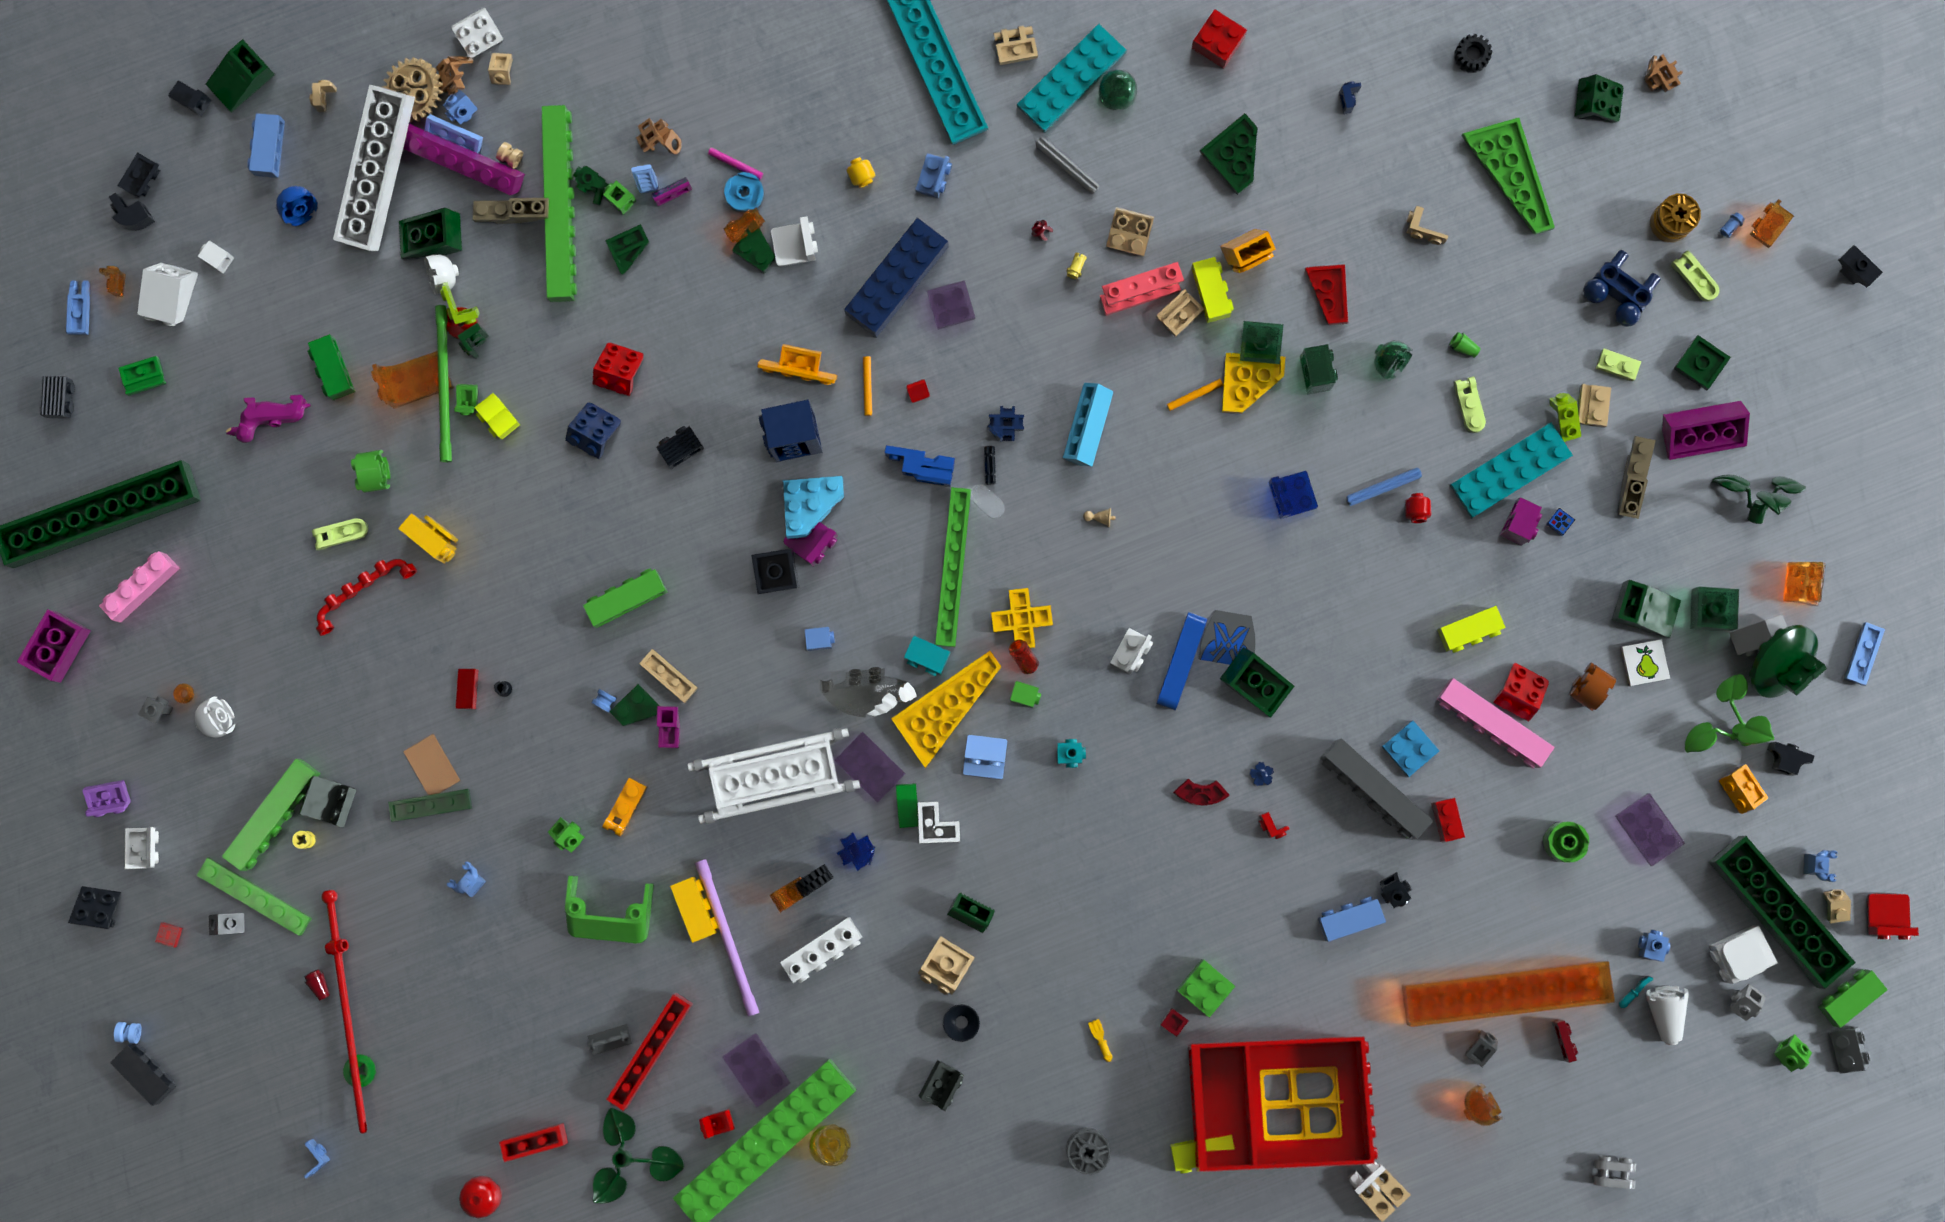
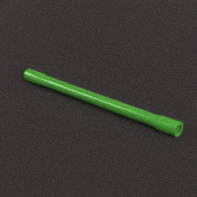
(445, 445)

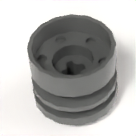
(1092, 1139)

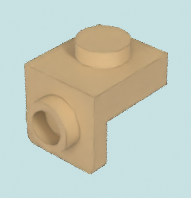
(318, 95)
(1837, 906)

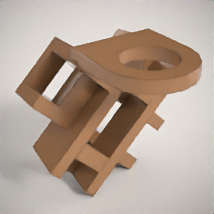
(451, 65)
(1659, 76)
(657, 133)

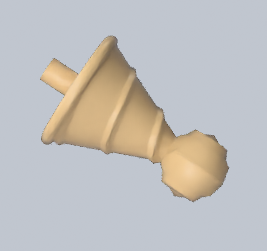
(1103, 517)

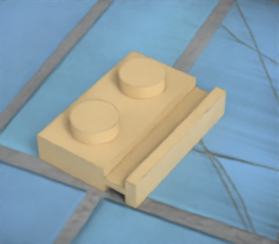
(1180, 313)
(1594, 405)

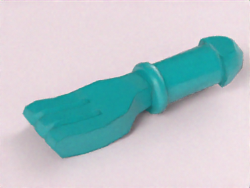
(1634, 993)

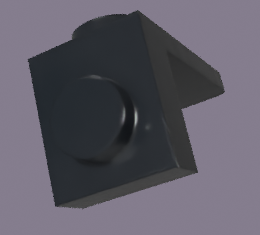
(188, 97)

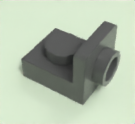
(1482, 1048)

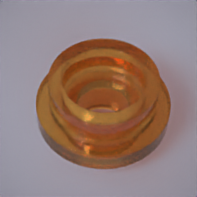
(178, 693)

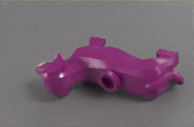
(267, 413)

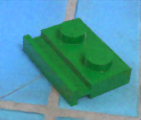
(142, 375)

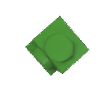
(616, 189)

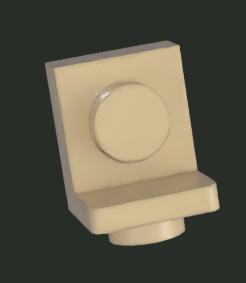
(500, 68)

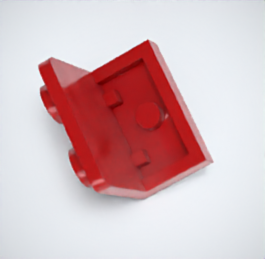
(617, 368)
(1522, 692)
(1890, 916)

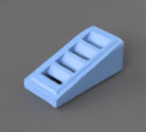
(645, 178)

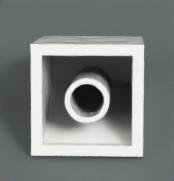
(165, 293)

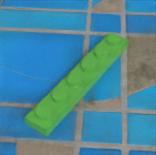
(254, 896)

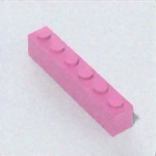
(1495, 723)

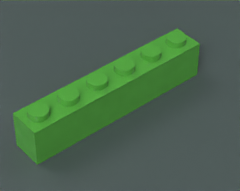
(270, 816)

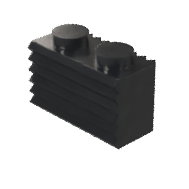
(57, 397)
(679, 447)

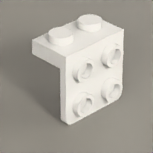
(794, 243)
(140, 848)

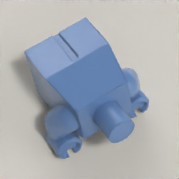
(1819, 865)
(469, 883)

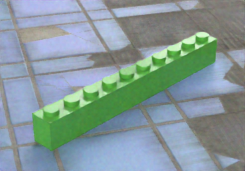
(559, 191)

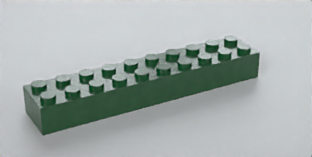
(97, 514)

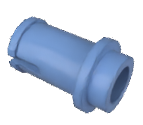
(1732, 224)

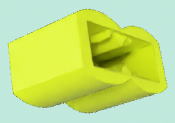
(497, 416)

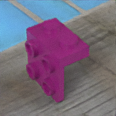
(814, 545)

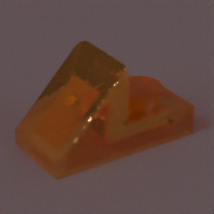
(786, 896)

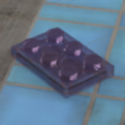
(870, 766)
(1650, 829)
(756, 1070)

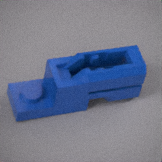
(925, 470)

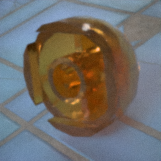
(1481, 1107)

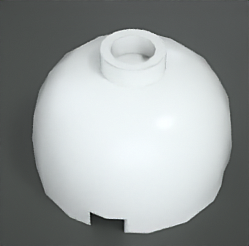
(440, 271)
(214, 718)

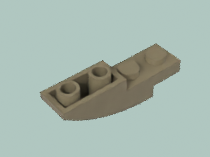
(511, 211)
(1635, 477)

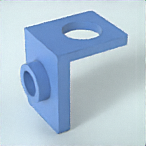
(319, 1153)

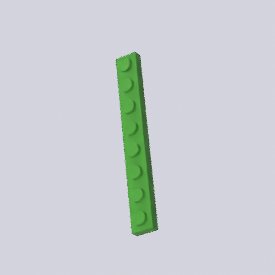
(953, 567)

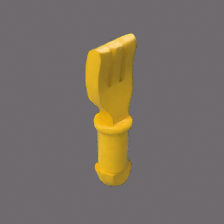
(1098, 1033)

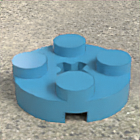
(738, 183)

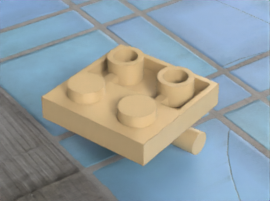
(1130, 231)

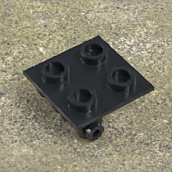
(95, 908)

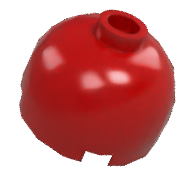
(480, 1197)

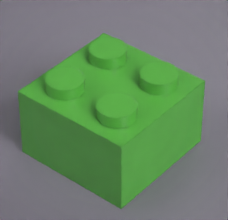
(1205, 988)

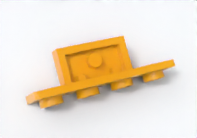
(800, 363)

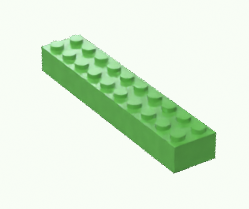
(765, 1143)

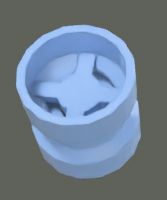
(127, 1032)

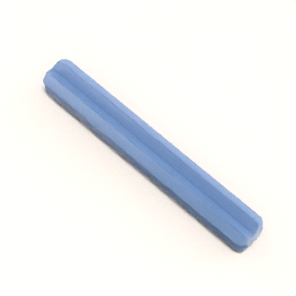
(1384, 486)

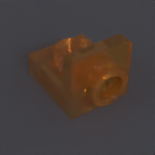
(116, 280)

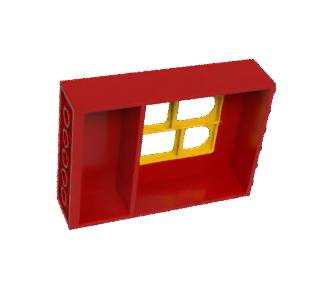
(1232, 1101)

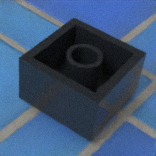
(775, 571)

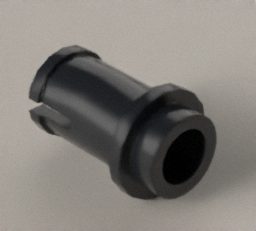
(507, 688)

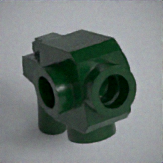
(590, 180)

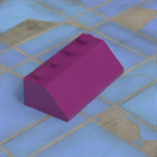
(1705, 429)

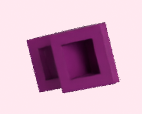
(668, 727)

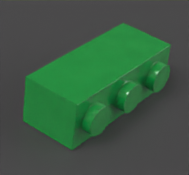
(330, 367)

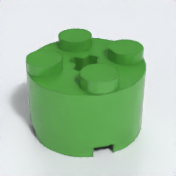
(371, 471)
(1577, 844)

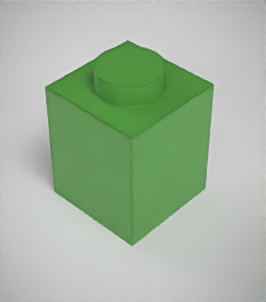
(1025, 694)

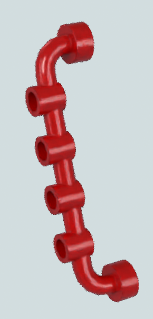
(350, 591)

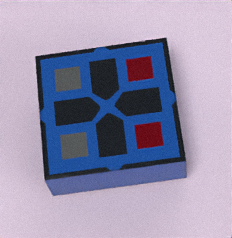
(1560, 521)

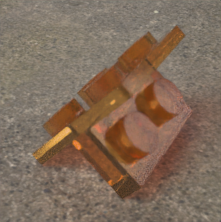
(1804, 582)

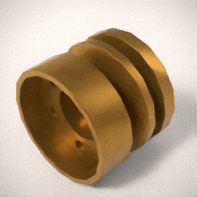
(1668, 225)

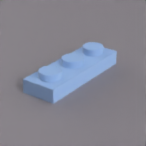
(453, 133)
(1864, 654)

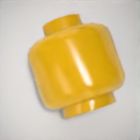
(860, 172)

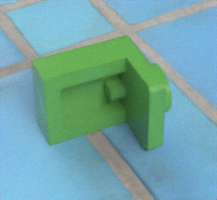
(466, 398)

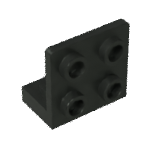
(328, 801)

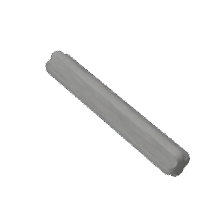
(1068, 166)

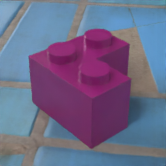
(1522, 522)

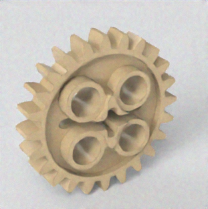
(410, 72)

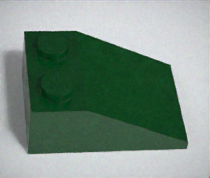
(430, 234)
(1257, 682)

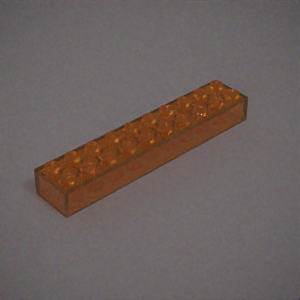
(1507, 993)

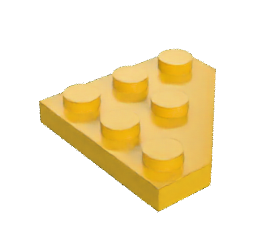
(1247, 382)

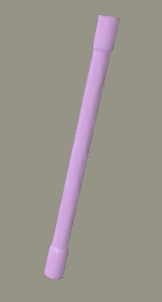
(747, 997)

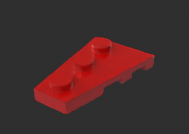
(1331, 291)

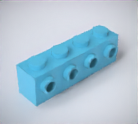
(1088, 424)

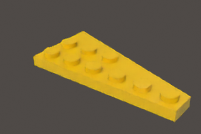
(937, 714)

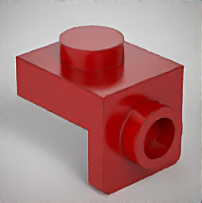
(1267, 824)
(716, 1123)

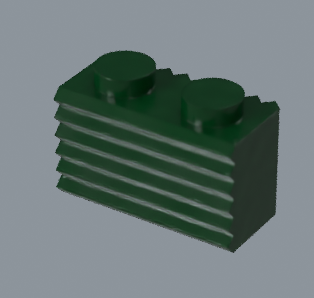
(971, 912)

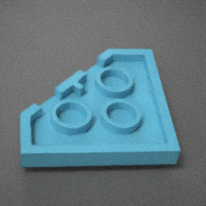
(809, 503)

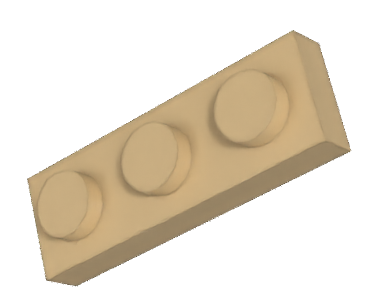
(668, 676)

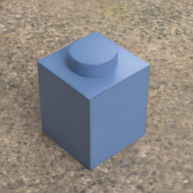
(819, 638)

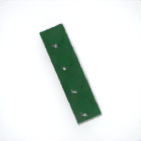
(430, 805)

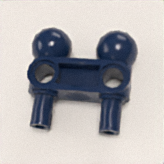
(1622, 288)

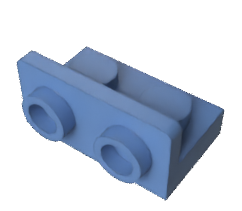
(932, 175)

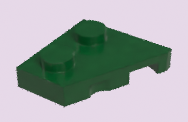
(627, 247)
(755, 250)
(635, 707)

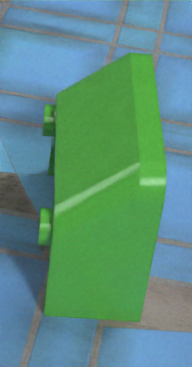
(629, 930)

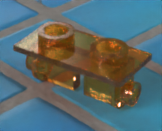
(736, 228)

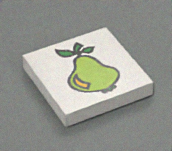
(1645, 662)

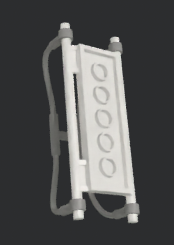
(773, 775)

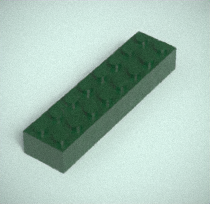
(1782, 912)

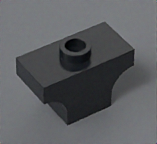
(1858, 267)
(1788, 757)

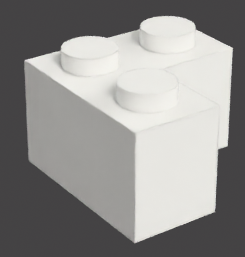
(931, 829)

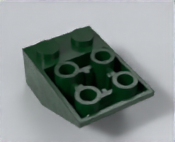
(238, 76)
(1646, 608)

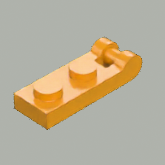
(625, 806)

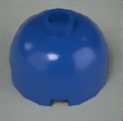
(296, 205)

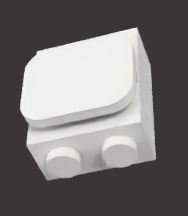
(1742, 955)

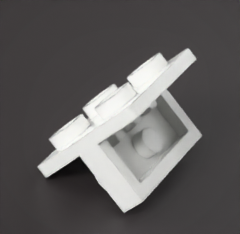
(477, 32)

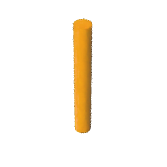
(867, 386)
(1195, 394)

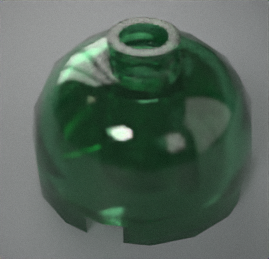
(1117, 90)
(1391, 357)

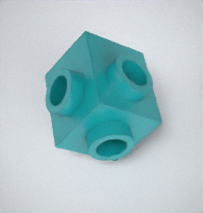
(1064, 758)

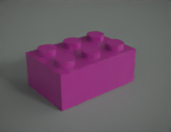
(53, 646)

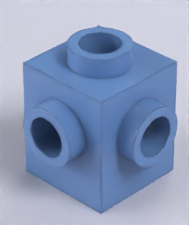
(459, 107)
(1653, 945)

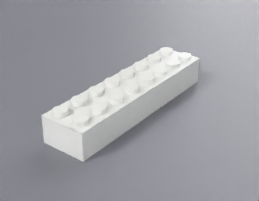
(373, 168)

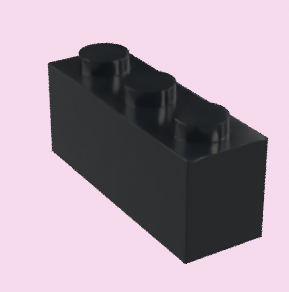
(143, 1074)

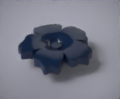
(1262, 774)

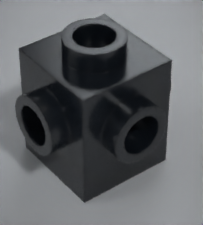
(1395, 890)

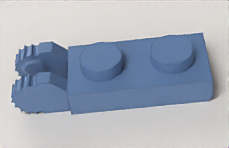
(78, 309)

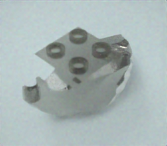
(867, 692)

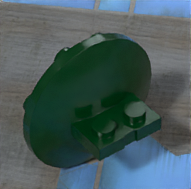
(1786, 662)

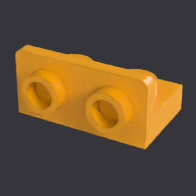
(1743, 789)

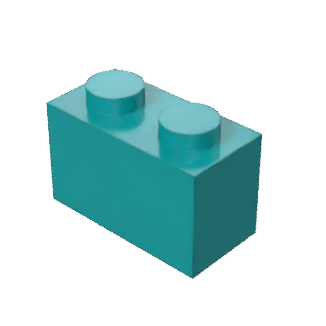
(927, 656)

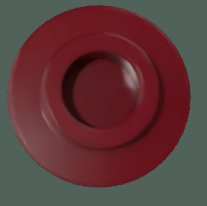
(1039, 228)

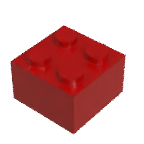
(1219, 38)

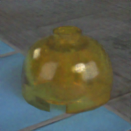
(829, 1145)

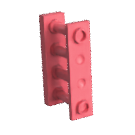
(1141, 288)

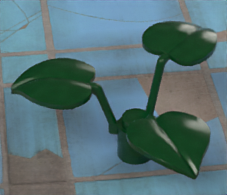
(1774, 500)
(619, 1128)

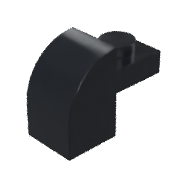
(130, 217)

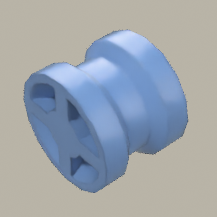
(603, 700)

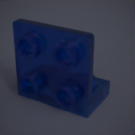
(1293, 494)

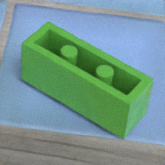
(1852, 997)

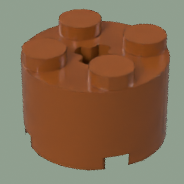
(1592, 687)

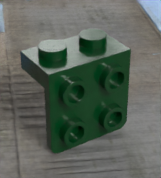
(1599, 97)

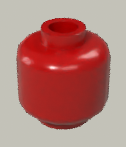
(1418, 508)

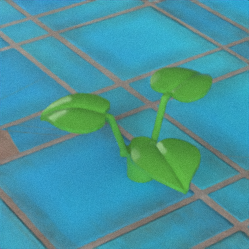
(1755, 731)

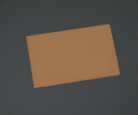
(431, 765)

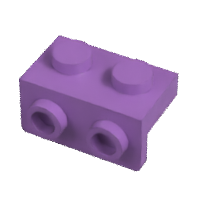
(106, 798)

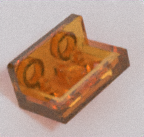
(1771, 224)

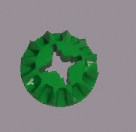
(369, 1069)

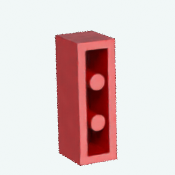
(533, 1142)

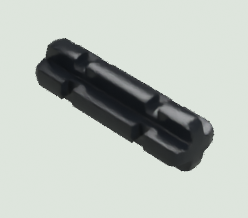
(990, 467)

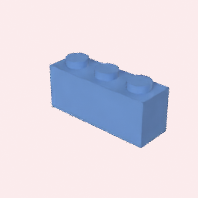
(266, 145)
(1351, 919)

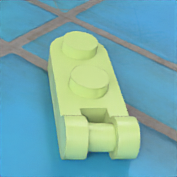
(1696, 277)
(1470, 405)
(340, 533)

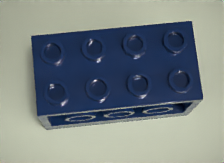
(790, 431)

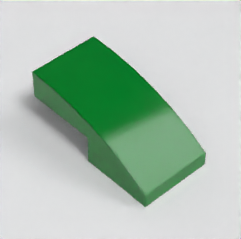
(907, 805)

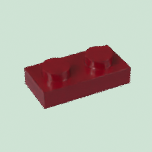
(1568, 1048)

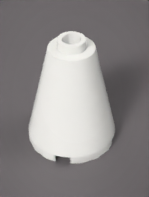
(1669, 1012)

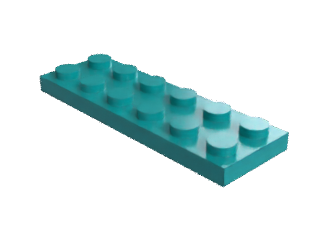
(1071, 78)
(1511, 470)

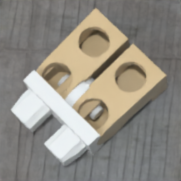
(1373, 1184)

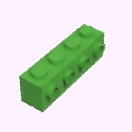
(624, 598)

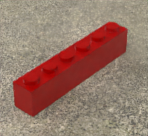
(649, 1051)

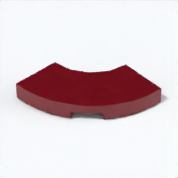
(1201, 794)

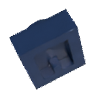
(1347, 97)

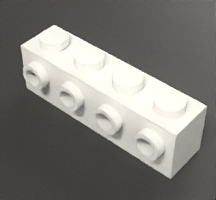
(821, 950)

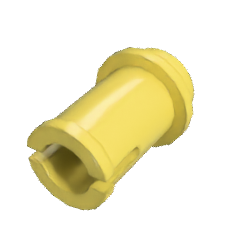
(1076, 266)

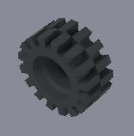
(1479, 43)
(814, 880)

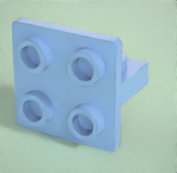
(985, 756)

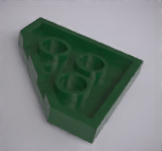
(1234, 153)

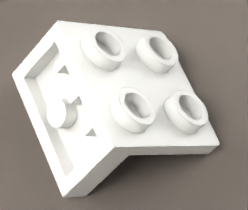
(1130, 651)

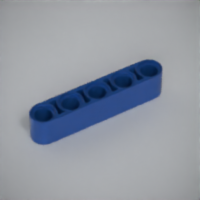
(1181, 661)

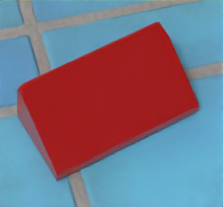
(467, 689)

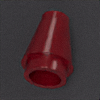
(317, 984)

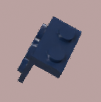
(592, 429)

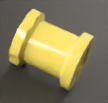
(298, 842)

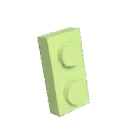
(1618, 364)

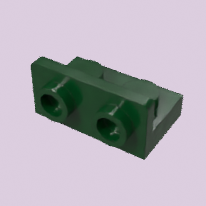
(472, 336)

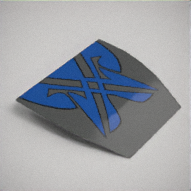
(1226, 637)

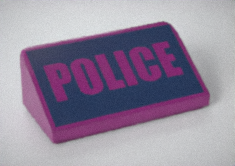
(671, 191)

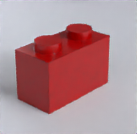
(1448, 820)

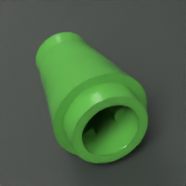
(1464, 345)

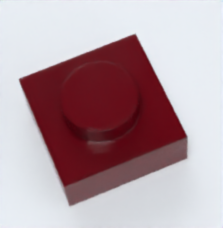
(1174, 1022)

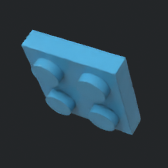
(1410, 748)

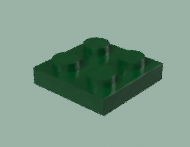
(1702, 362)

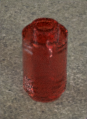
(1023, 656)

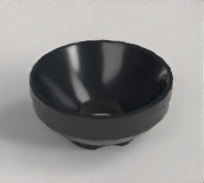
(961, 1034)

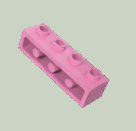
(139, 586)

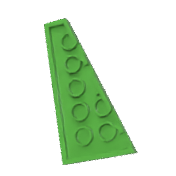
(1508, 160)

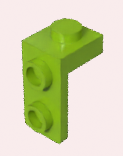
(467, 316)
(1568, 416)

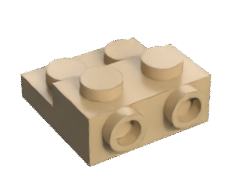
(945, 966)

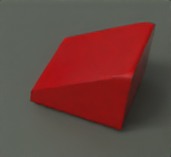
(918, 391)

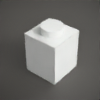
(215, 256)

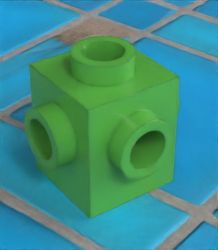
(566, 835)
(1793, 1053)

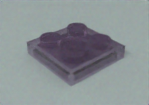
(951, 304)

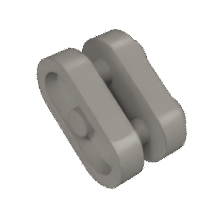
(1624, 1165)

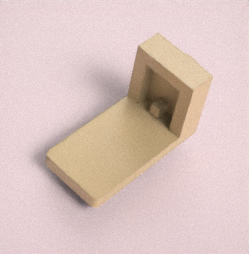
(1418, 232)

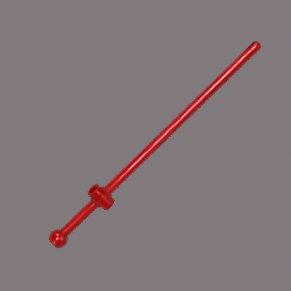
(337, 947)

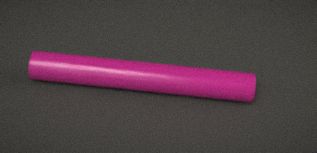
(734, 163)

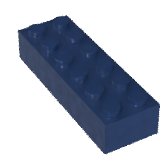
(896, 277)

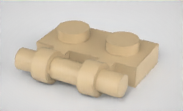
(1016, 50)

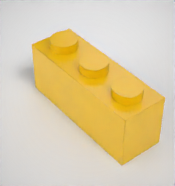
(694, 909)

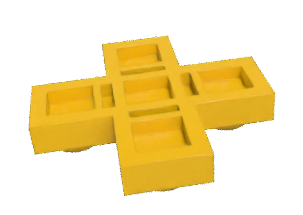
(1021, 617)

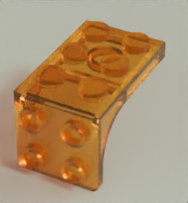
(408, 380)

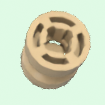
(510, 155)

